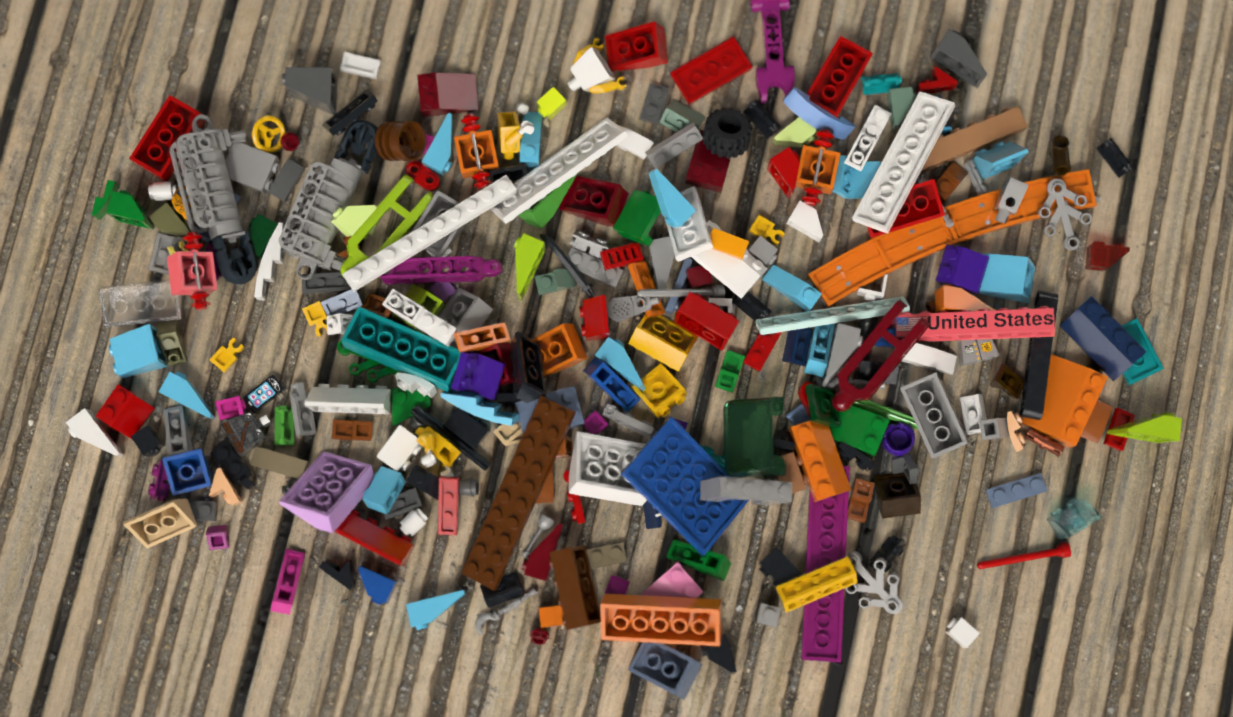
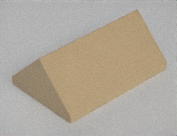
(162, 522)

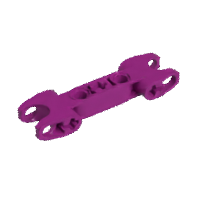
(774, 72)

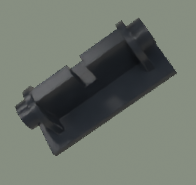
(762, 119)
(1114, 157)
(751, 306)
(893, 549)

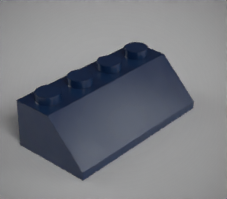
(1102, 338)

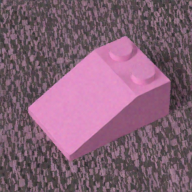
(674, 584)

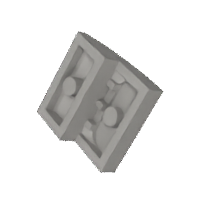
(158, 260)

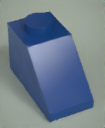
(377, 585)

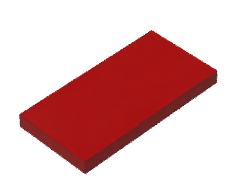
(711, 70)

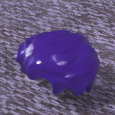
(898, 439)

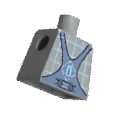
(1013, 192)

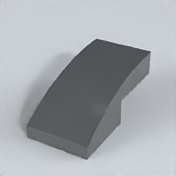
(287, 179)

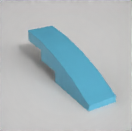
(478, 407)

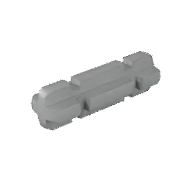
(975, 177)

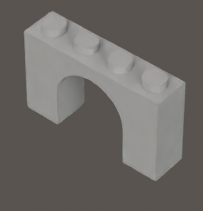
(760, 491)

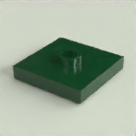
(821, 406)

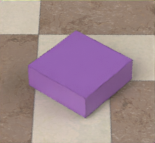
(442, 290)

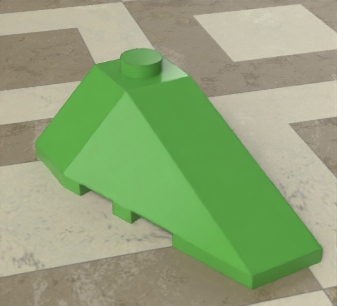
(545, 208)

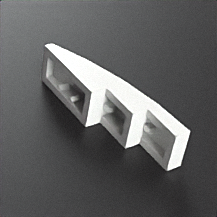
(273, 255)

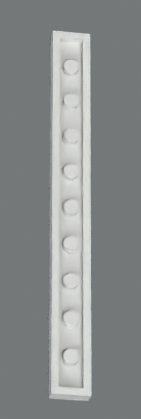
(429, 233)

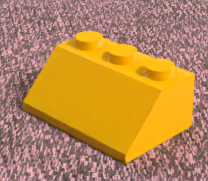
(663, 340)

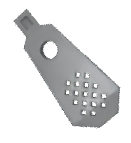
(634, 306)

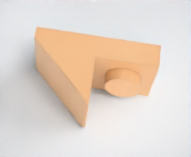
(223, 483)

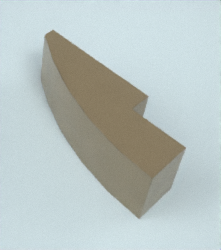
(278, 462)

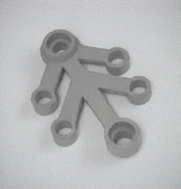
(1063, 211)
(876, 585)

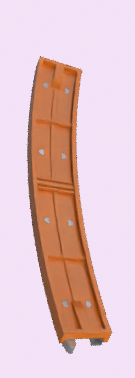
(970, 218)

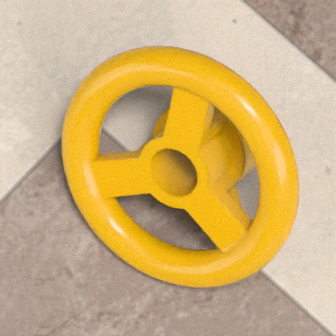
(259, 132)

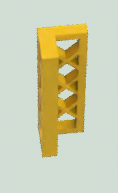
(817, 584)

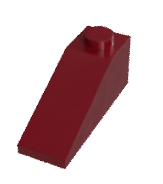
(538, 563)

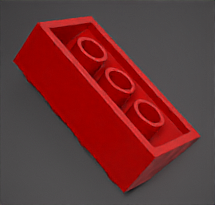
(920, 206)
(375, 538)

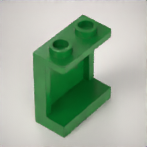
(638, 217)

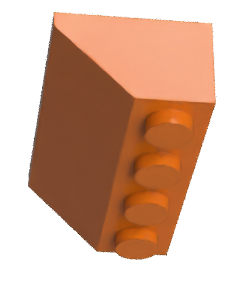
(819, 460)

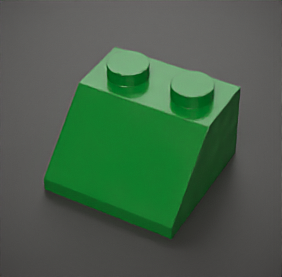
(128, 210)

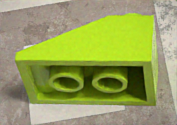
(528, 257)
(1155, 429)

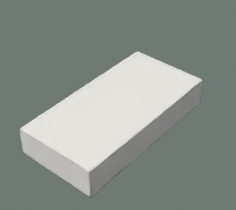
(360, 65)

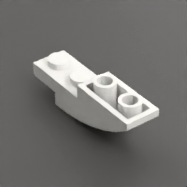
(867, 138)
(420, 317)

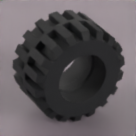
(724, 143)

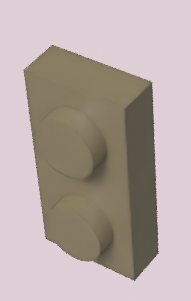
(606, 555)

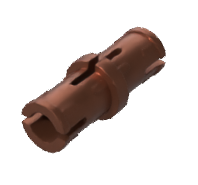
(1044, 442)

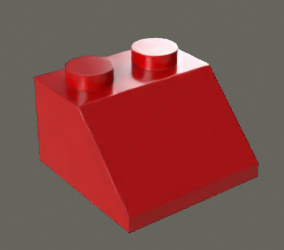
(784, 170)
(595, 318)
(125, 411)

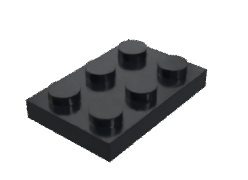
(350, 113)

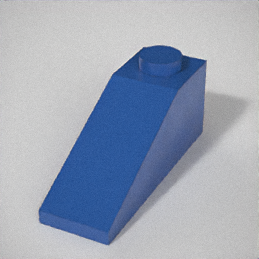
(611, 384)

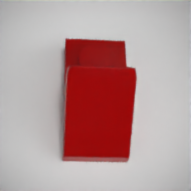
(940, 83)

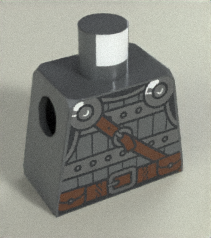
(246, 431)

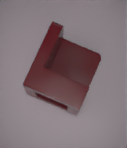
(698, 277)

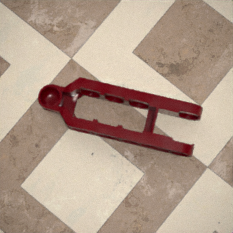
(848, 394)

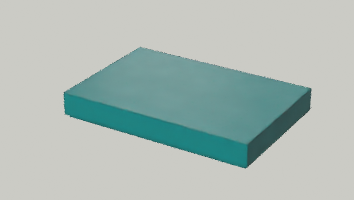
(1149, 362)

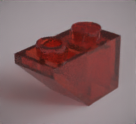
(1102, 256)

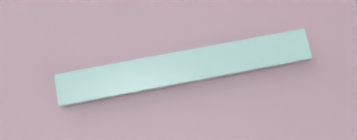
(827, 316)

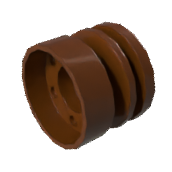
(400, 140)

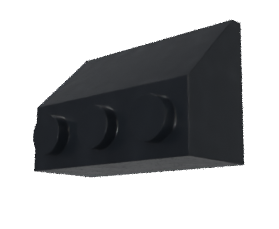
(527, 368)

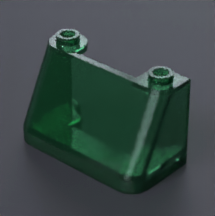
(750, 438)

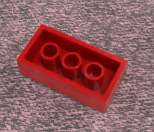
(839, 76)
(169, 124)

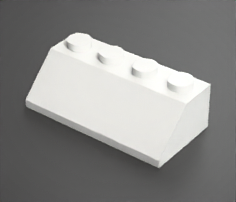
(732, 272)

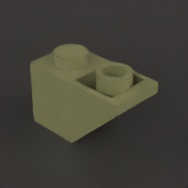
(169, 222)
(171, 342)

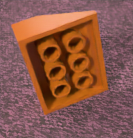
(1068, 401)

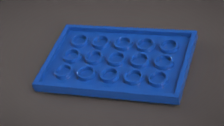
(669, 478)

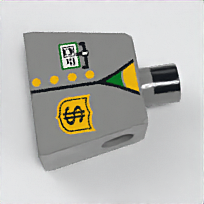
(976, 351)

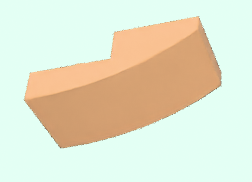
(1014, 423)

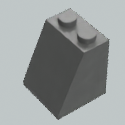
(313, 86)

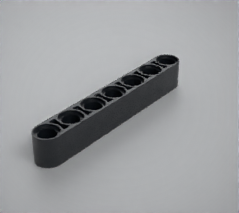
(1037, 365)

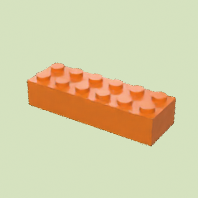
(661, 619)

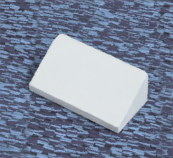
(973, 412)

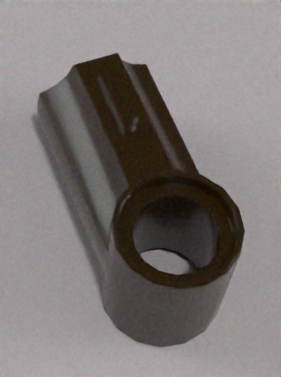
(1060, 155)

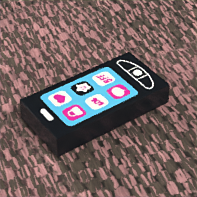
(263, 393)

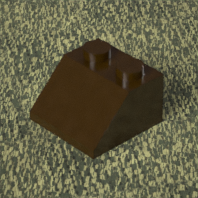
(897, 495)

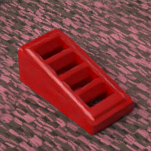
(632, 251)

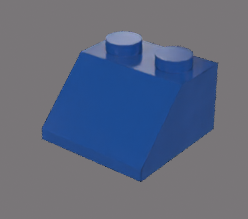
(187, 471)

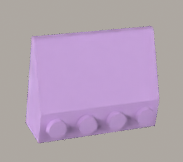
(328, 490)

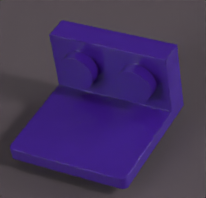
(478, 374)

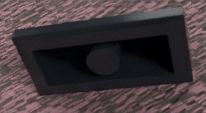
(513, 172)
(869, 368)
(508, 589)

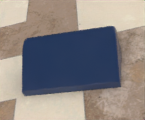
(797, 346)
(650, 519)

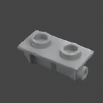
(584, 240)

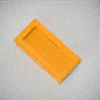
(728, 243)

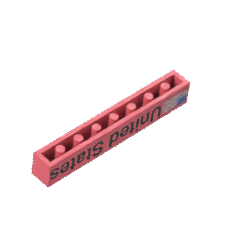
(980, 324)

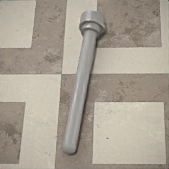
(716, 291)

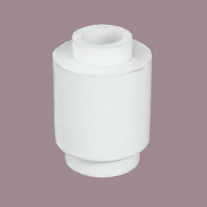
(162, 190)
(413, 522)

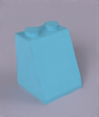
(1008, 277)
(137, 352)

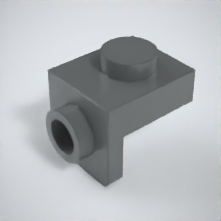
(905, 464)

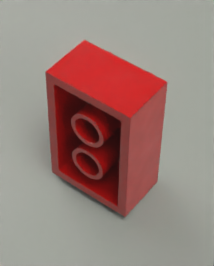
(706, 320)

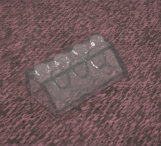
(139, 303)

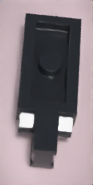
(233, 465)

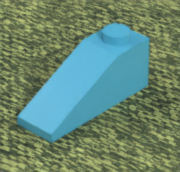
(531, 144)
(441, 150)
(671, 202)
(792, 287)
(819, 350)
(617, 359)
(184, 392)
(428, 610)

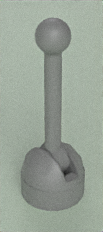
(544, 523)

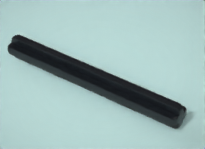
(458, 443)

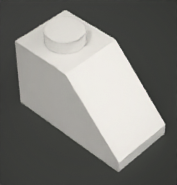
(806, 221)

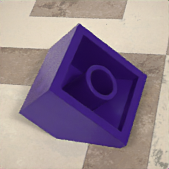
(962, 268)

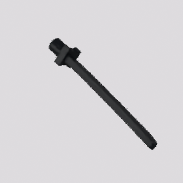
(569, 265)

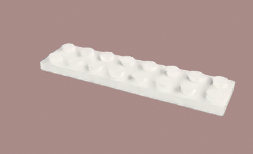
(903, 162)
(560, 168)

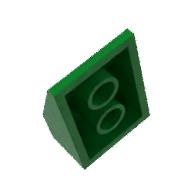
(860, 430)

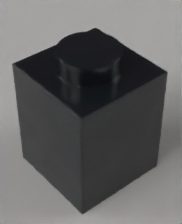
(147, 441)

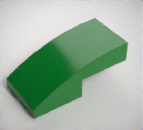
(101, 204)
(729, 371)

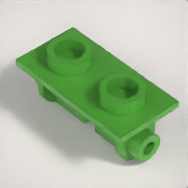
(284, 426)

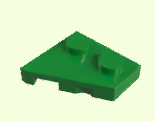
(404, 402)

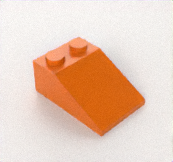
(560, 349)

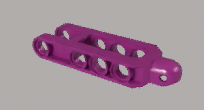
(412, 270)

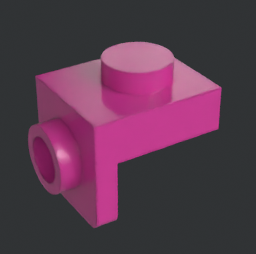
(230, 408)

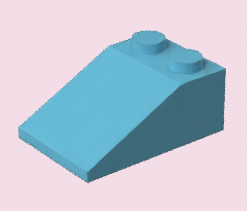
(999, 158)

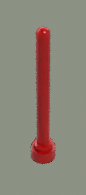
(1062, 550)

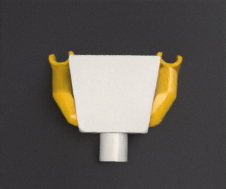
(592, 71)

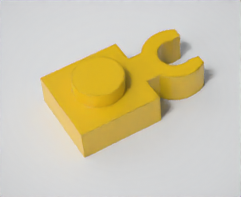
(764, 228)
(315, 315)
(224, 357)

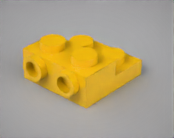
(661, 391)

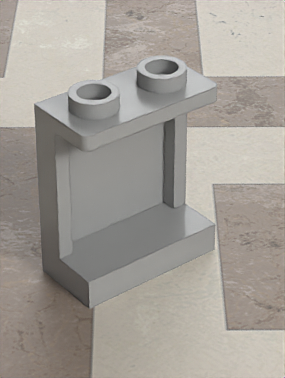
(252, 167)

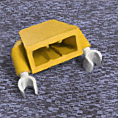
(511, 132)
(436, 447)

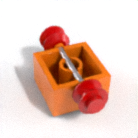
(476, 152)
(817, 168)

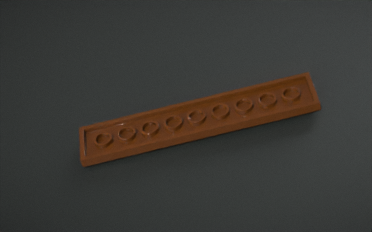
(518, 493)

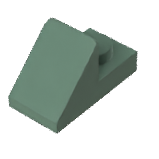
(555, 281)

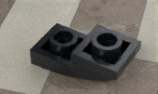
(848, 452)

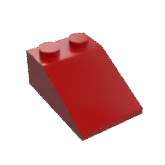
(637, 47)

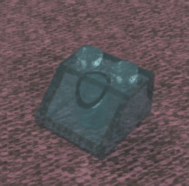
(1073, 518)

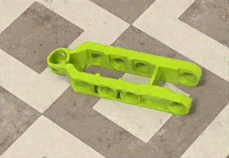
(355, 256)

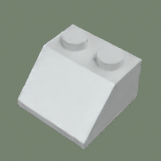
(399, 449)

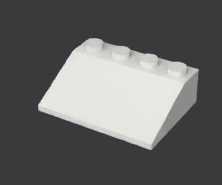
(349, 400)
(598, 466)

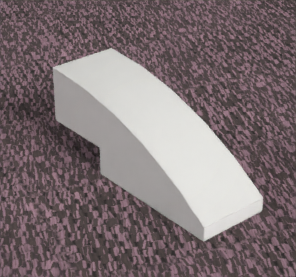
(931, 359)

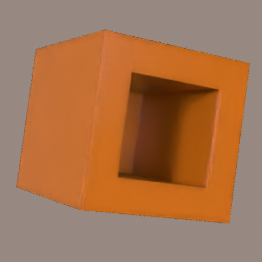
(551, 616)

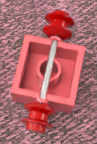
(193, 272)

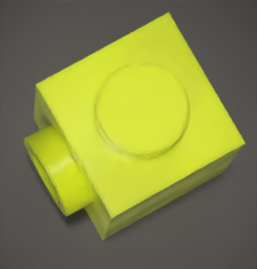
(551, 104)

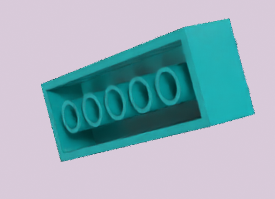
(401, 348)

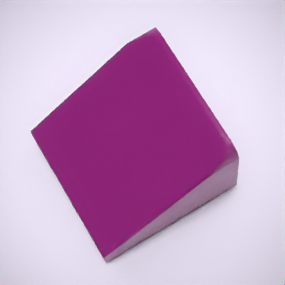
(217, 537)

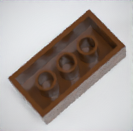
(575, 587)

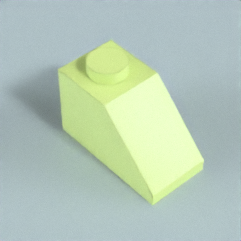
(796, 134)
(350, 218)

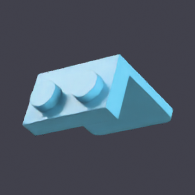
(851, 182)

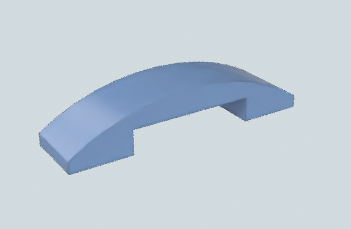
(816, 116)

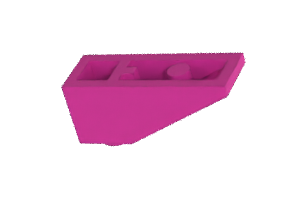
(287, 582)

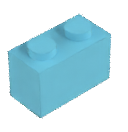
(384, 490)

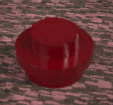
(289, 141)
(539, 636)

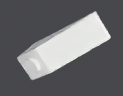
(88, 428)

